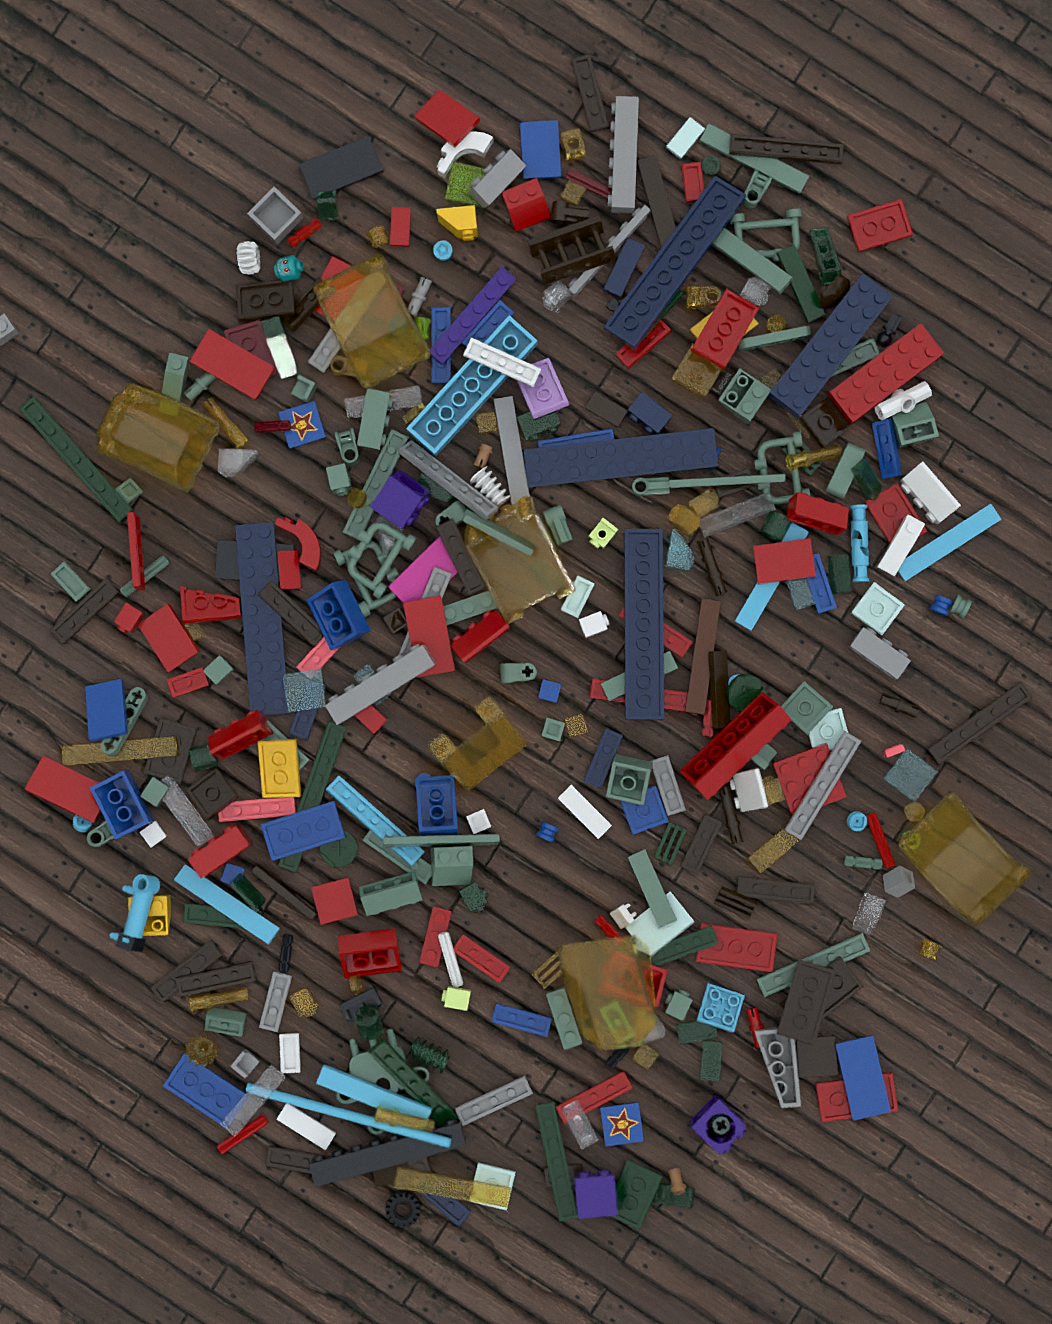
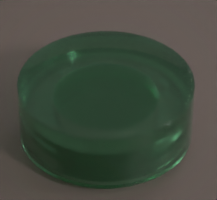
(711, 166)

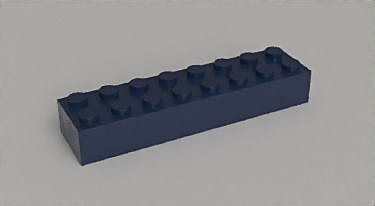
(830, 346)

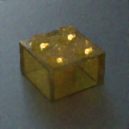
(696, 374)

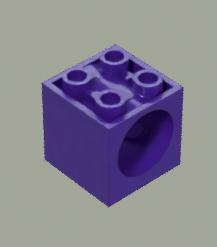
(401, 499)
(718, 1107)
(595, 1194)

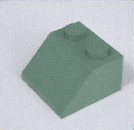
(629, 779)
(451, 865)

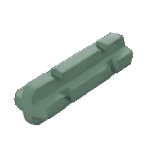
(863, 862)

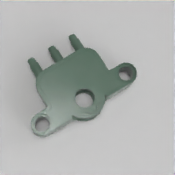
(368, 1069)

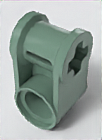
(757, 186)
(347, 443)
(454, 511)
(514, 672)
(105, 833)

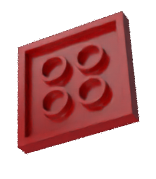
(799, 772)

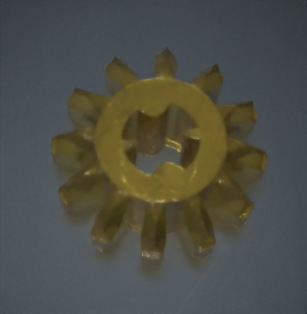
(684, 519)
(194, 1050)

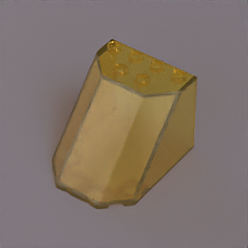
(156, 435)
(610, 990)

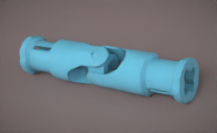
(859, 551)

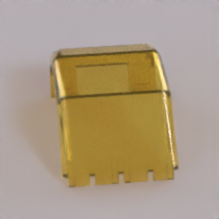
(371, 321)
(962, 860)

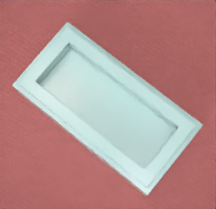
(685, 138)
(575, 601)

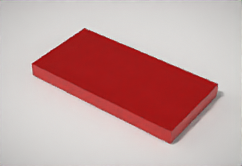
(725, 329)
(232, 364)
(428, 627)
(64, 789)
(740, 948)
(834, 1102)

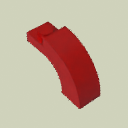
(310, 544)

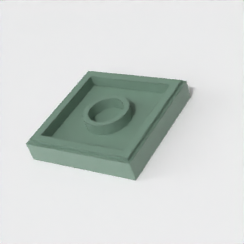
(806, 707)

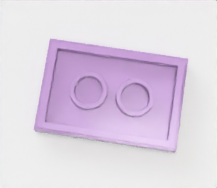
(547, 392)

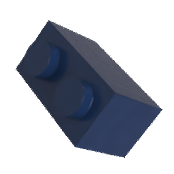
(649, 414)

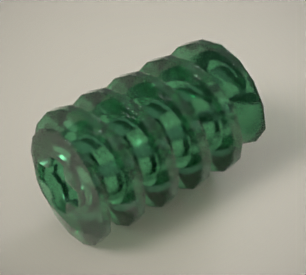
(429, 1054)

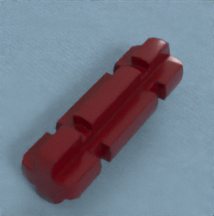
(272, 426)

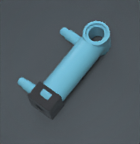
(142, 894)

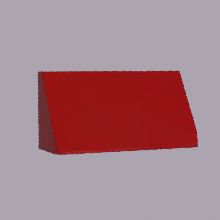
(289, 570)

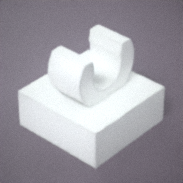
(622, 916)

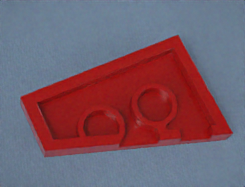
(207, 607)

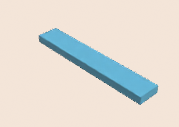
(948, 542)
(762, 593)
(371, 817)
(227, 904)
(370, 1093)

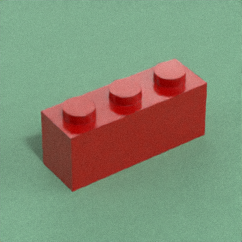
(817, 513)

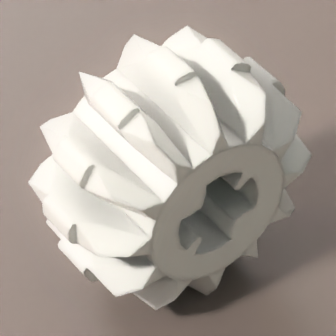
(248, 257)

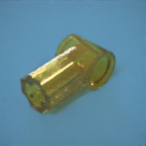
(347, 370)

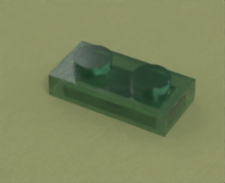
(711, 1060)

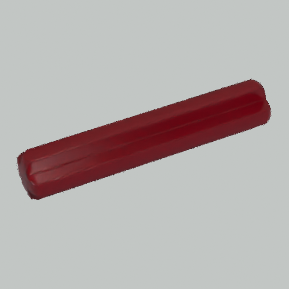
(588, 183)

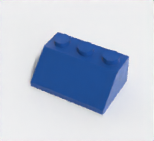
(338, 614)
(121, 804)

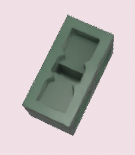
(339, 479)

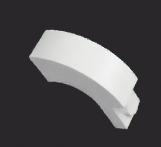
(473, 143)

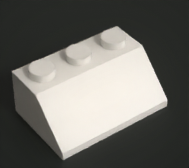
(929, 493)

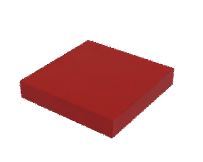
(334, 901)

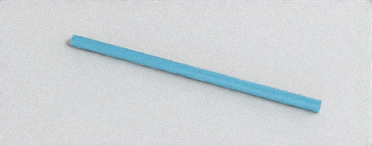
(357, 1117)

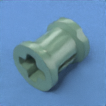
(721, 1130)

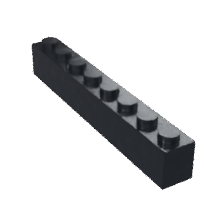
(382, 1154)

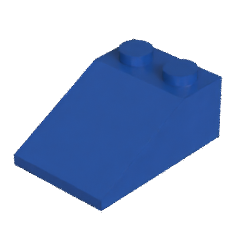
(436, 806)

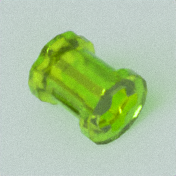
(420, 321)

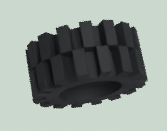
(403, 1196)

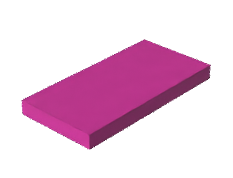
(413, 580)

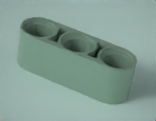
(842, 474)

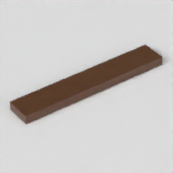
(700, 664)

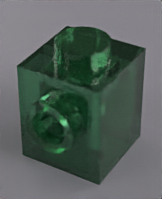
(474, 897)

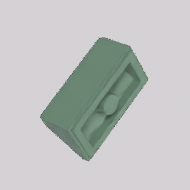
(225, 1021)

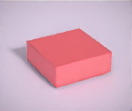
(893, 750)

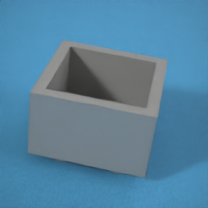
(275, 215)

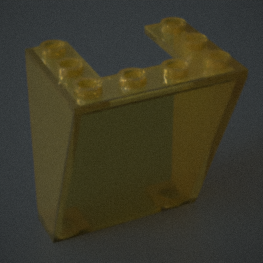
(511, 575)
(483, 750)

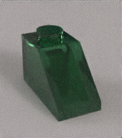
(327, 205)

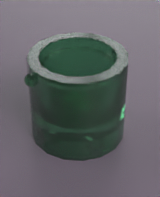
(775, 526)
(202, 758)
(368, 1023)

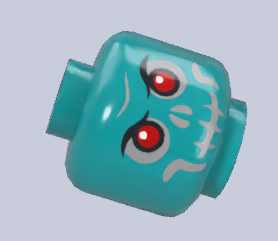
(288, 268)

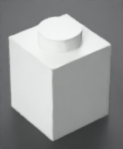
(594, 624)

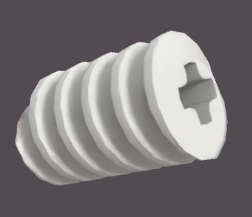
(488, 487)

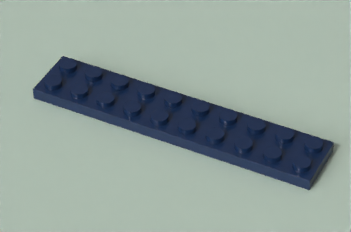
(675, 262)
(620, 457)
(260, 622)
(643, 624)

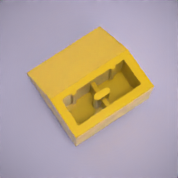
(159, 915)

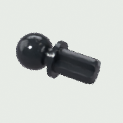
(884, 338)

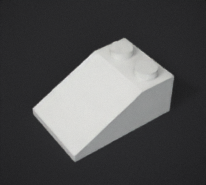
(748, 790)

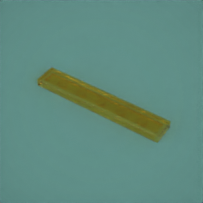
(130, 751)
(451, 1187)

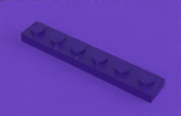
(472, 315)

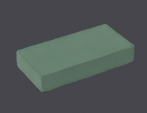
(70, 581)

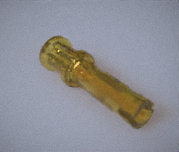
(231, 430)
(806, 458)
(209, 1000)
(395, 1118)

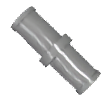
(419, 296)

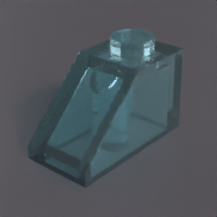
(679, 553)

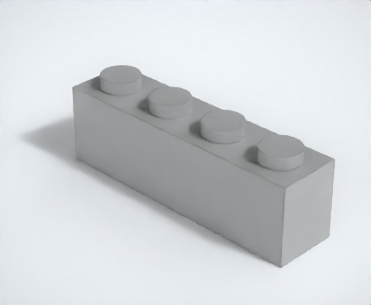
(781, 1063)

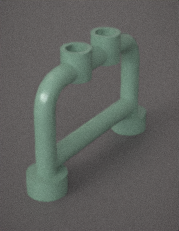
(791, 220)
(760, 465)
(356, 552)
(368, 604)

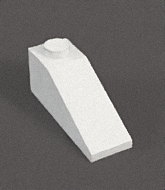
(901, 544)

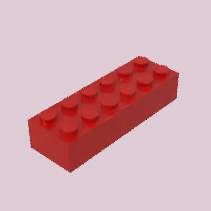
(885, 373)
(735, 745)

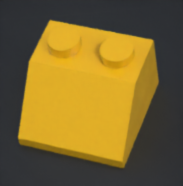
(459, 221)

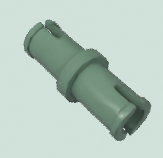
(199, 385)

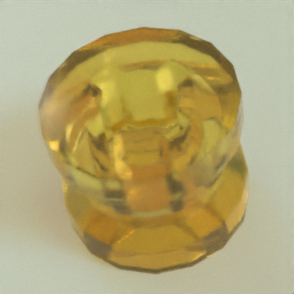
(377, 236)
(929, 949)

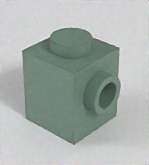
(678, 1004)

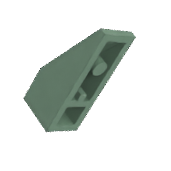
(176, 376)

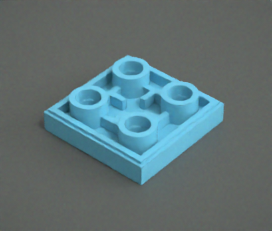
(720, 1008)

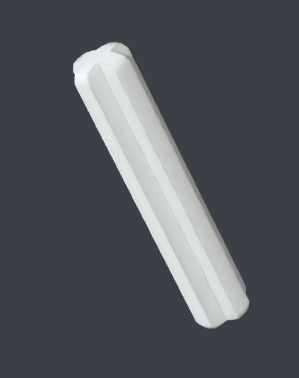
(450, 959)

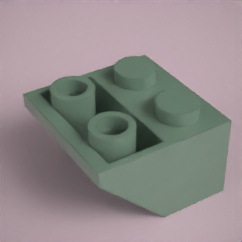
(744, 396)
(914, 426)

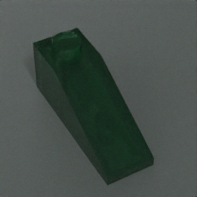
(825, 255)
(279, 347)

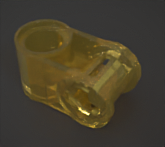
(700, 296)

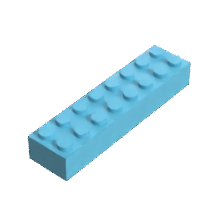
(468, 390)

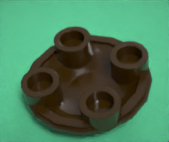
(834, 292)

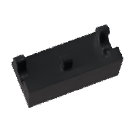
(367, 998)

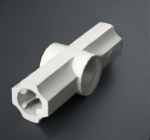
(903, 400)

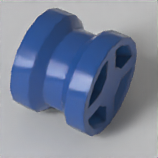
(941, 605)
(547, 831)

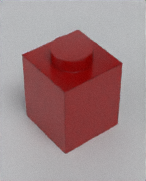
(128, 618)

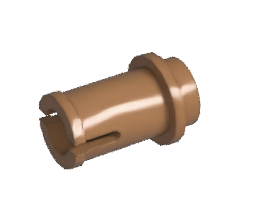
(483, 455)
(676, 1181)

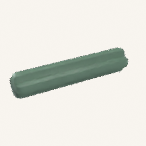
(149, 572)

